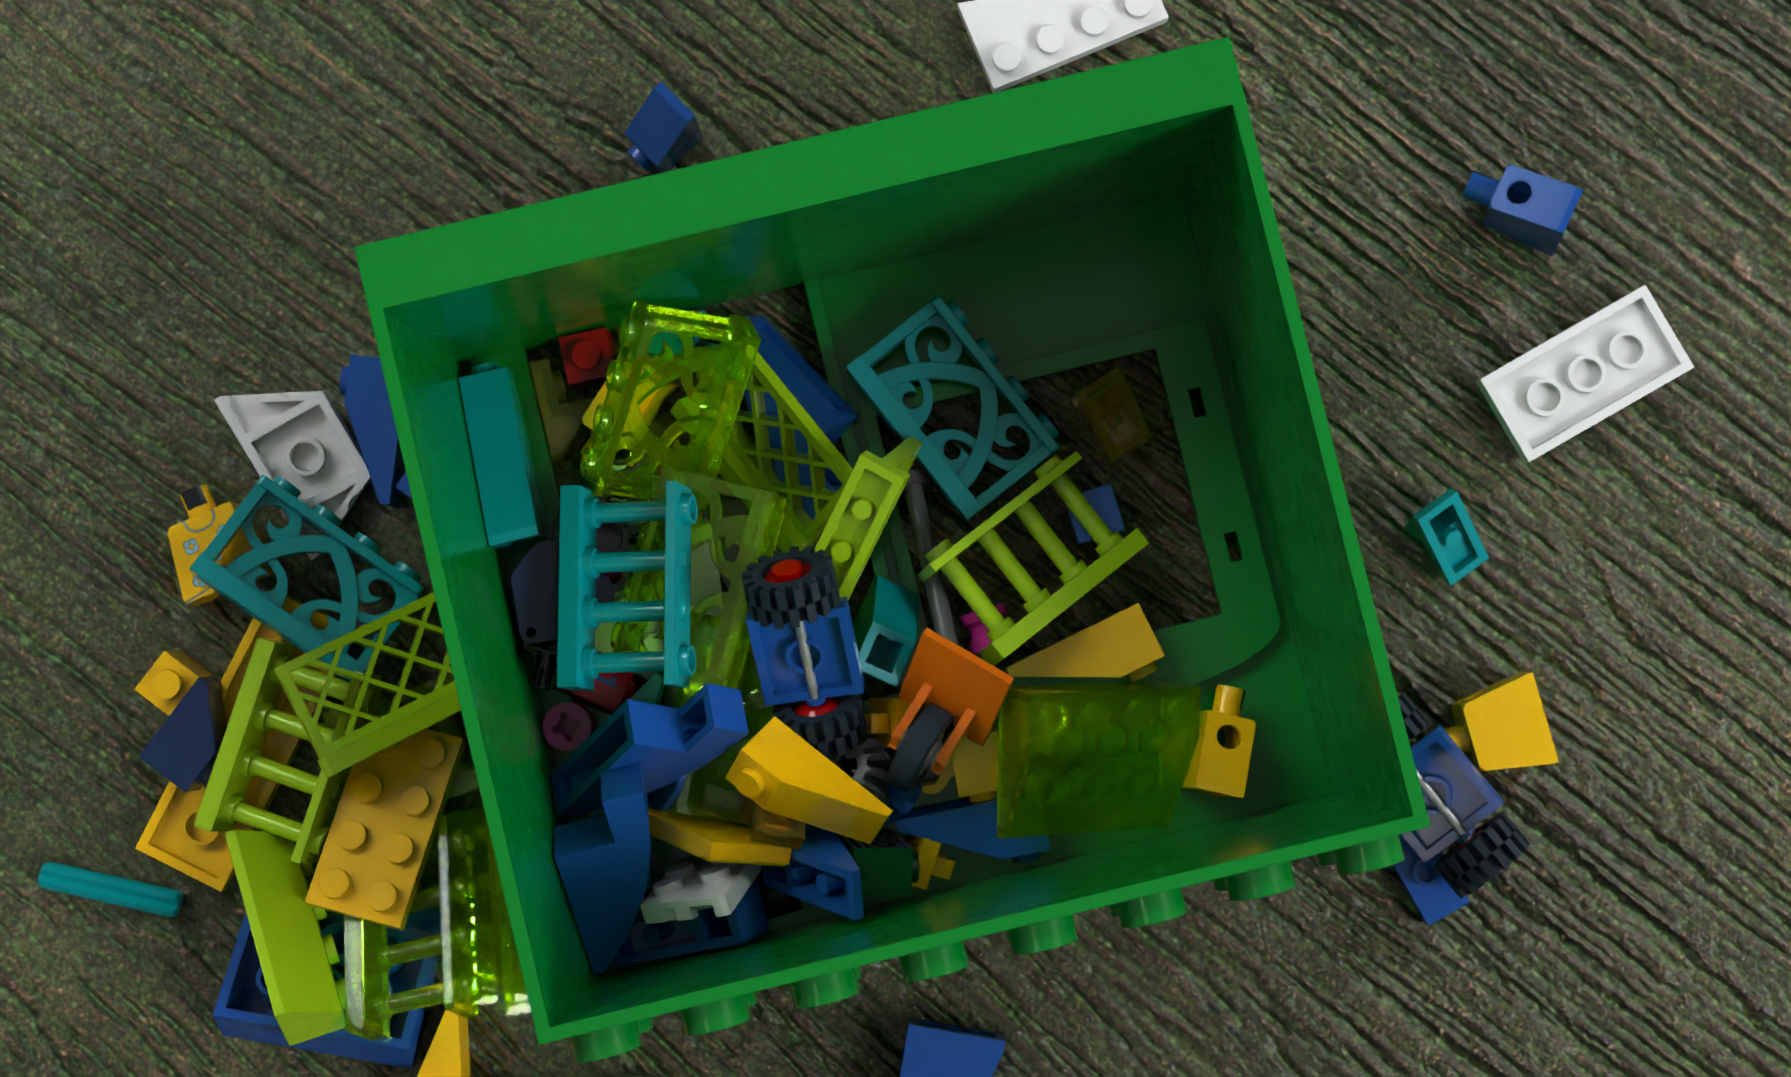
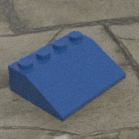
(247, 1013)

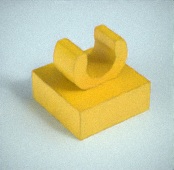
(884, 717)
(930, 860)

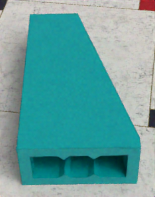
(503, 458)

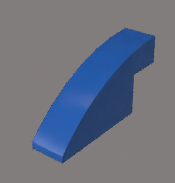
(814, 395)
(659, 737)
(607, 864)

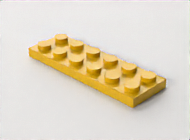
(171, 831)

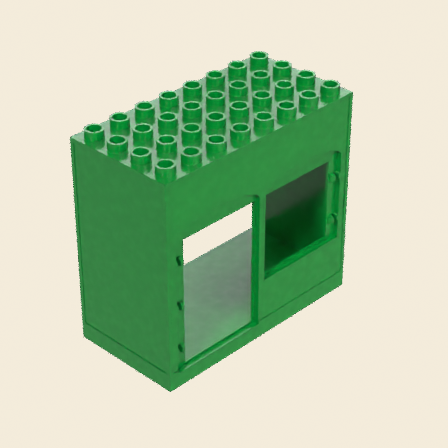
(1070, 236)

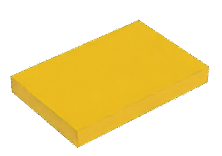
(714, 839)

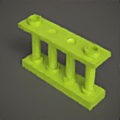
(1075, 575)
(242, 759)

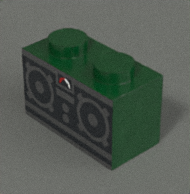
(885, 865)

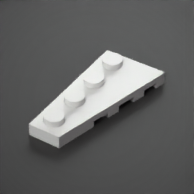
(1036, 36)

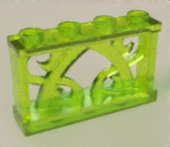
(719, 402)
(755, 535)

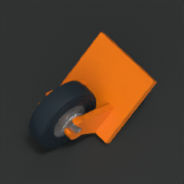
(943, 690)

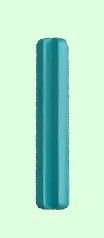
(110, 889)

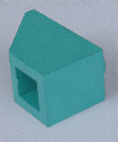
(886, 630)

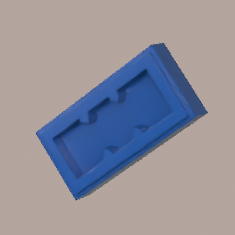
(1426, 887)

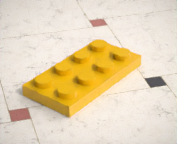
(386, 829)

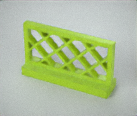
(751, 461)
(865, 511)
(381, 731)

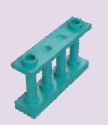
(582, 563)

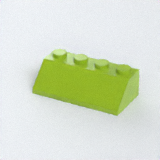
(288, 936)

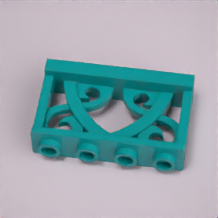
(887, 394)
(239, 578)

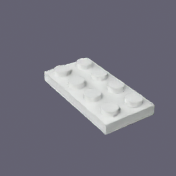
(1584, 374)

